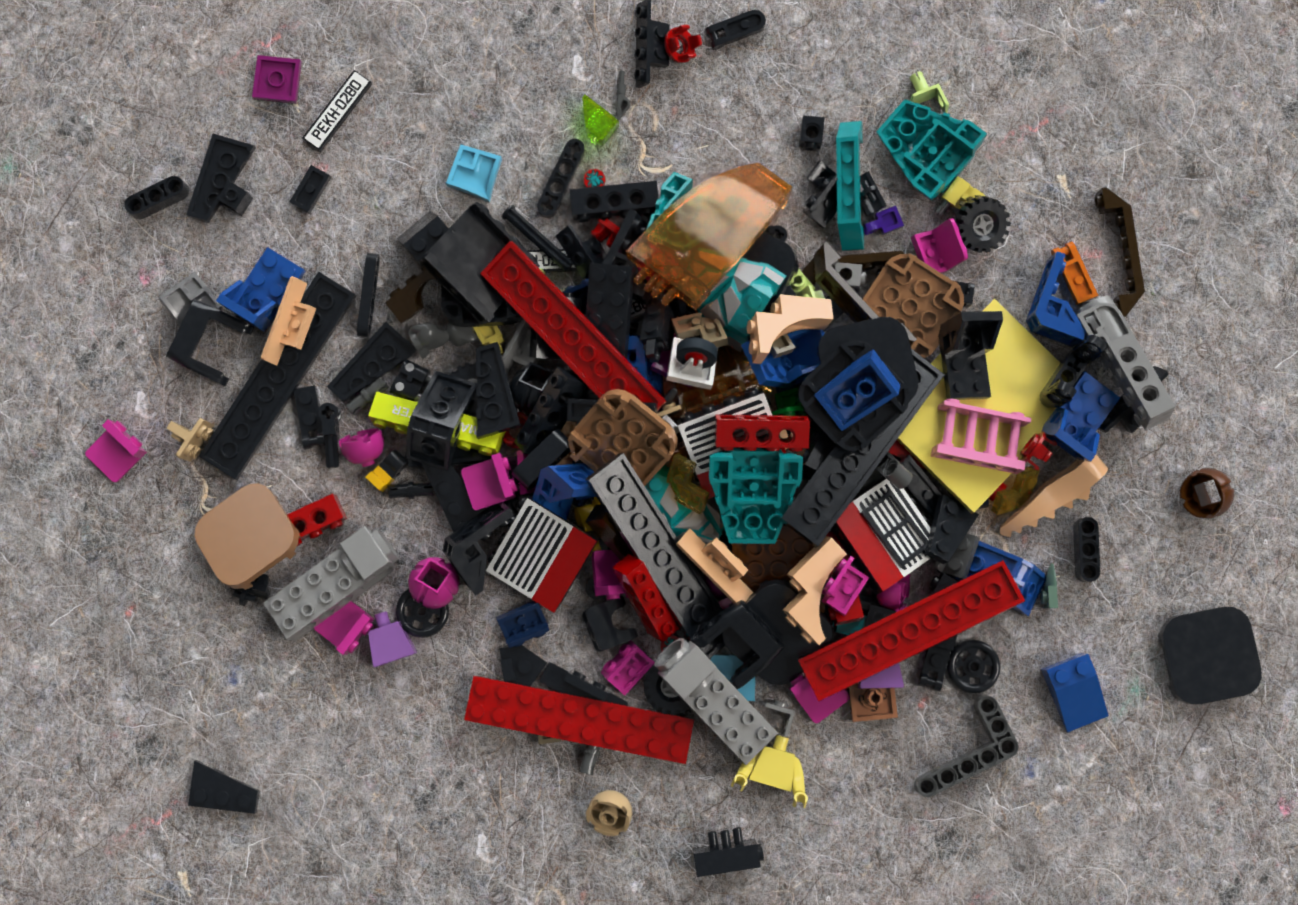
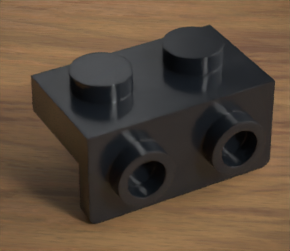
(824, 204)

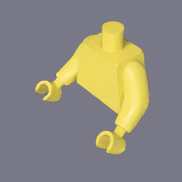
(775, 768)

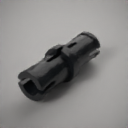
(410, 490)

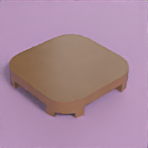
(917, 298)
(624, 426)
(246, 536)

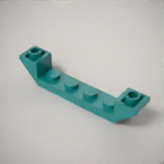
(848, 185)

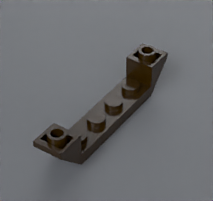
(1109, 203)
(867, 261)
(840, 290)

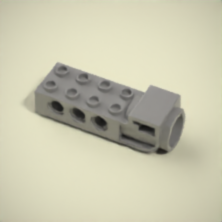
(1127, 362)
(332, 583)
(714, 699)

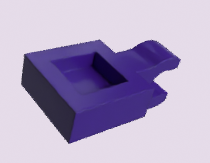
(886, 221)

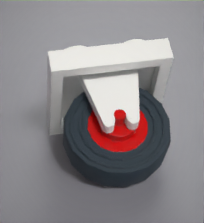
(692, 362)

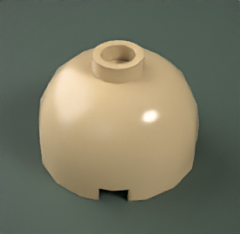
(609, 812)

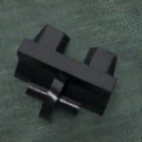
(870, 196)
(259, 589)

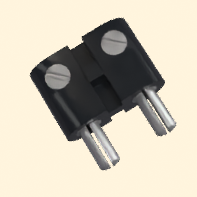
(410, 381)

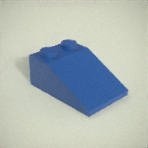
(858, 390)
(1076, 691)

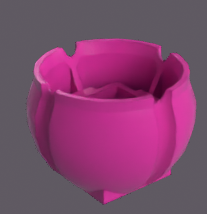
(424, 593)

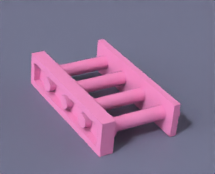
(967, 453)

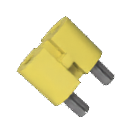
(957, 192)

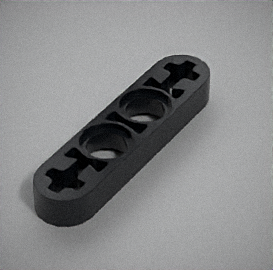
(558, 177)
(368, 295)

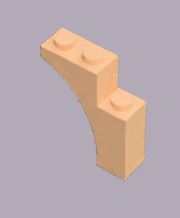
(786, 315)
(810, 577)

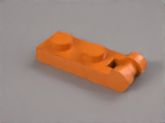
(1076, 275)

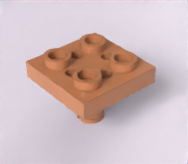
(861, 710)

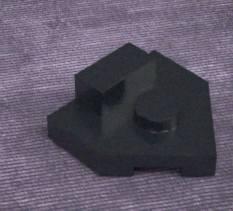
(520, 665)

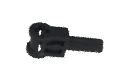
(330, 431)

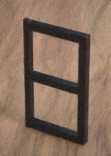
(883, 538)

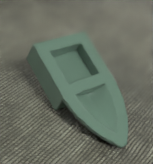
(1049, 594)

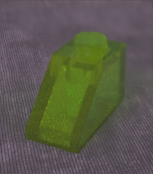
(598, 122)

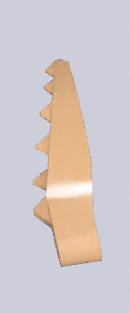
(1058, 491)

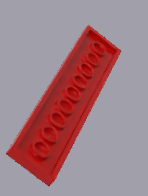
(564, 326)
(911, 630)
(579, 719)

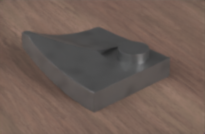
(179, 297)

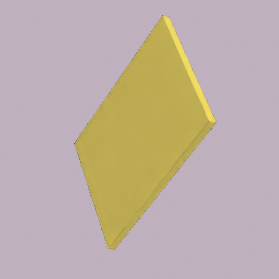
(1017, 375)

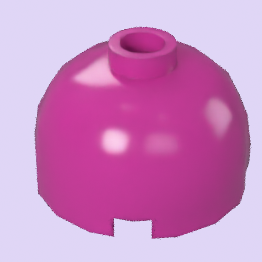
(363, 447)
(895, 595)

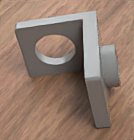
(858, 276)
(781, 706)

